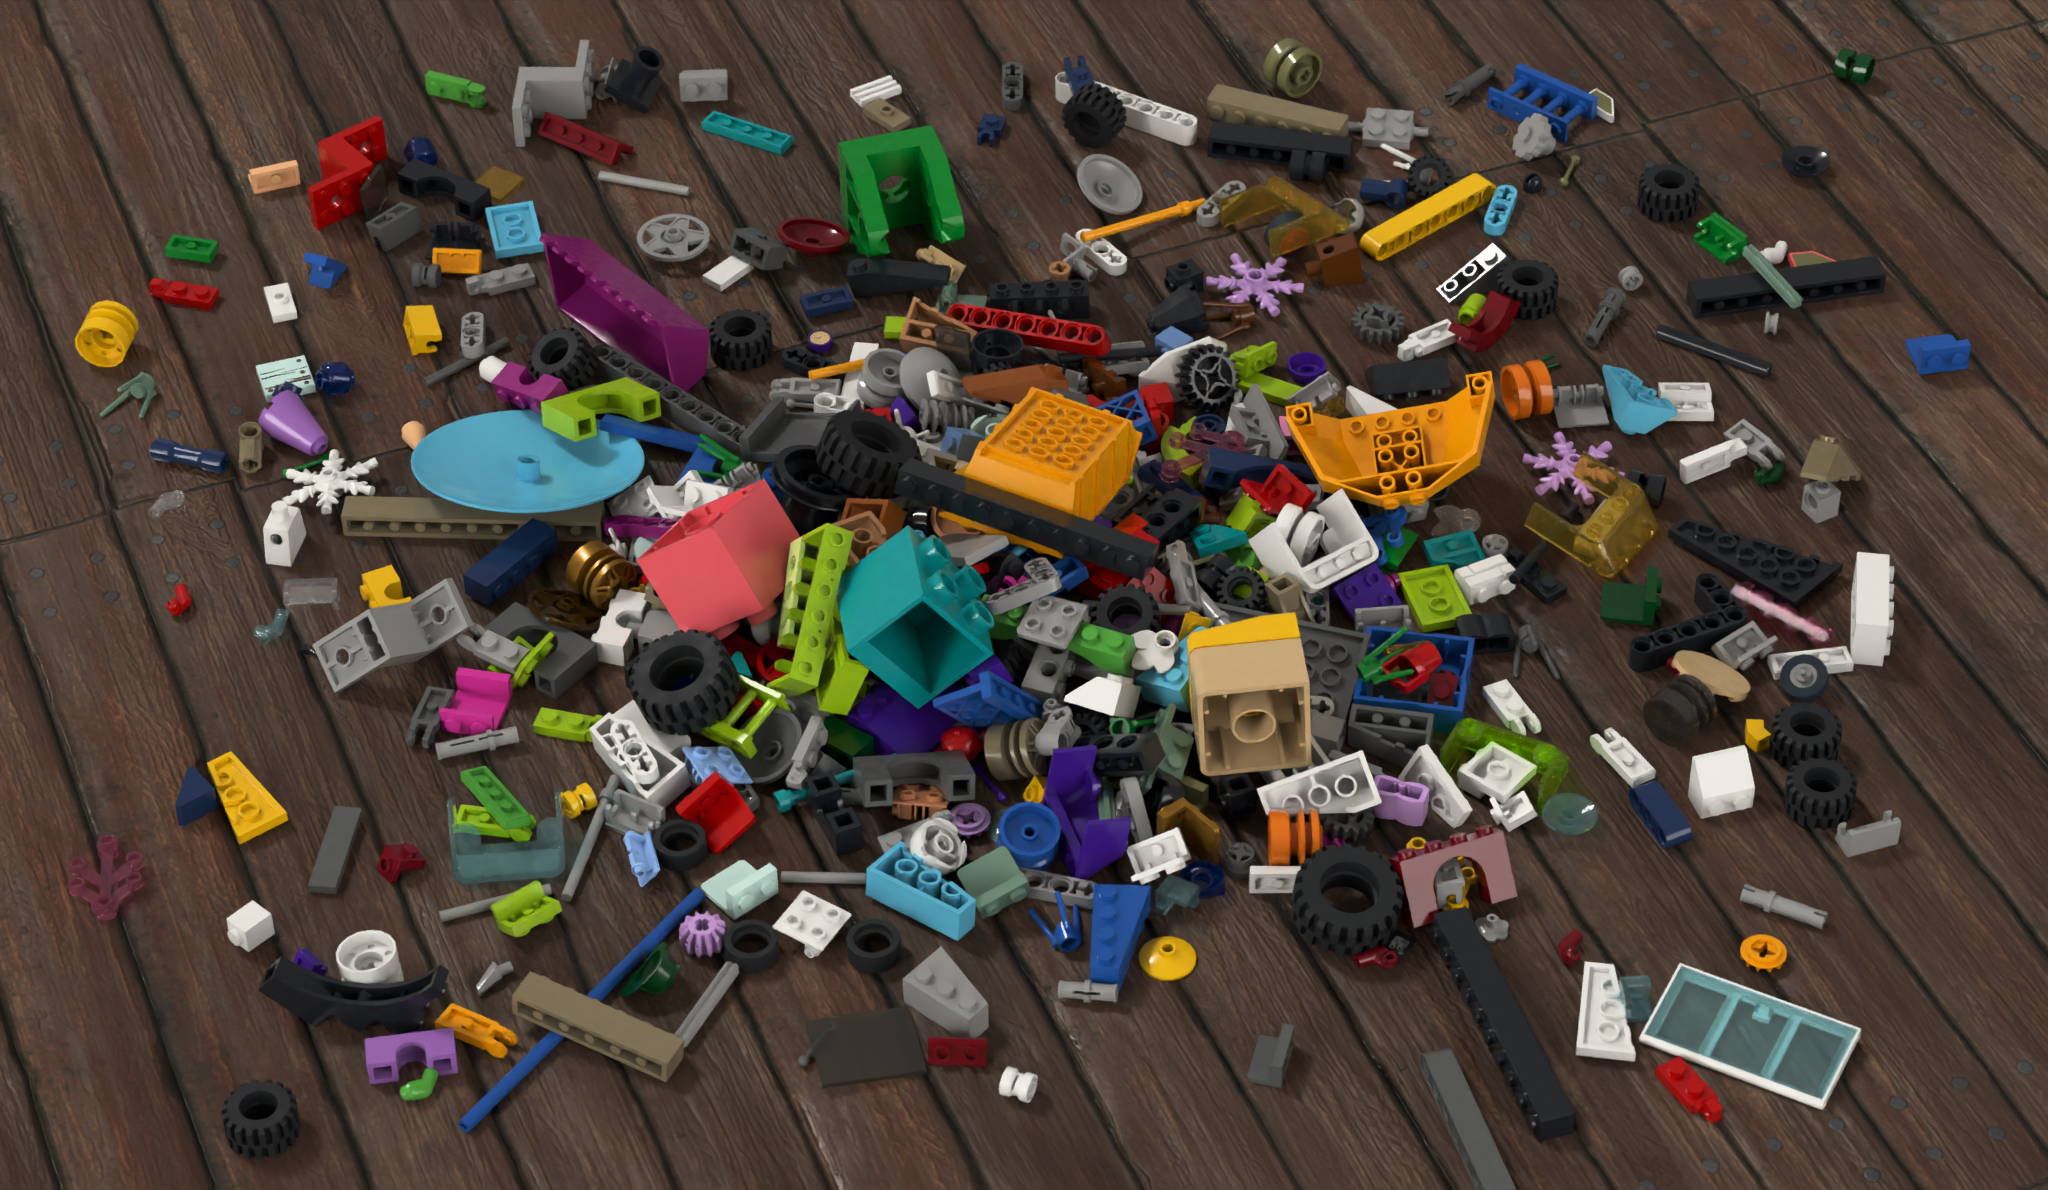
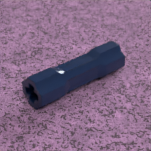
(206, 459)

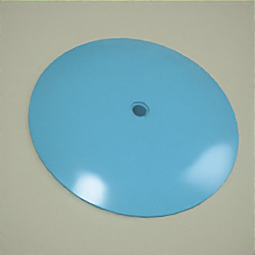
(522, 467)

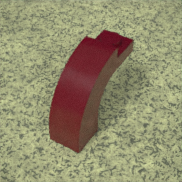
(1488, 324)

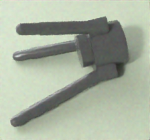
(1529, 642)

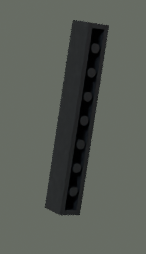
(1812, 282)

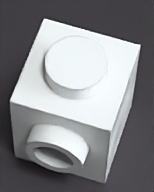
(250, 926)

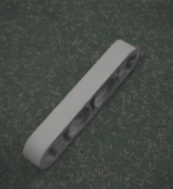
(1050, 881)

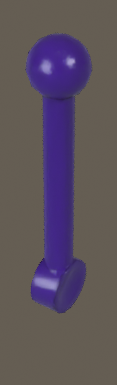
(979, 771)

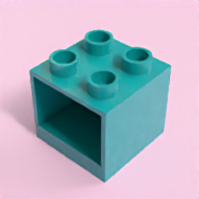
(915, 616)

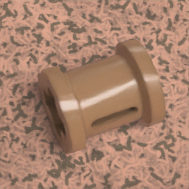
(1059, 271)

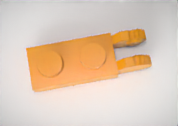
(477, 1030)

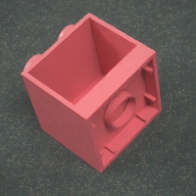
(723, 562)

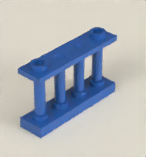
(1547, 88)

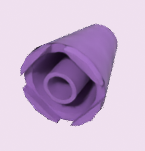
(293, 424)

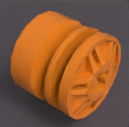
(1293, 839)

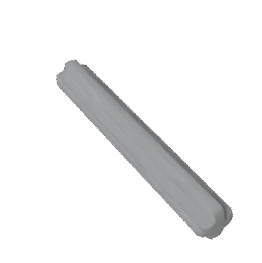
(707, 1002)

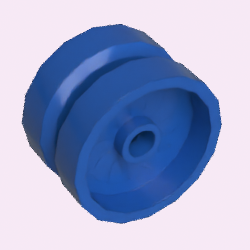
(1030, 835)

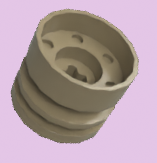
(1012, 750)

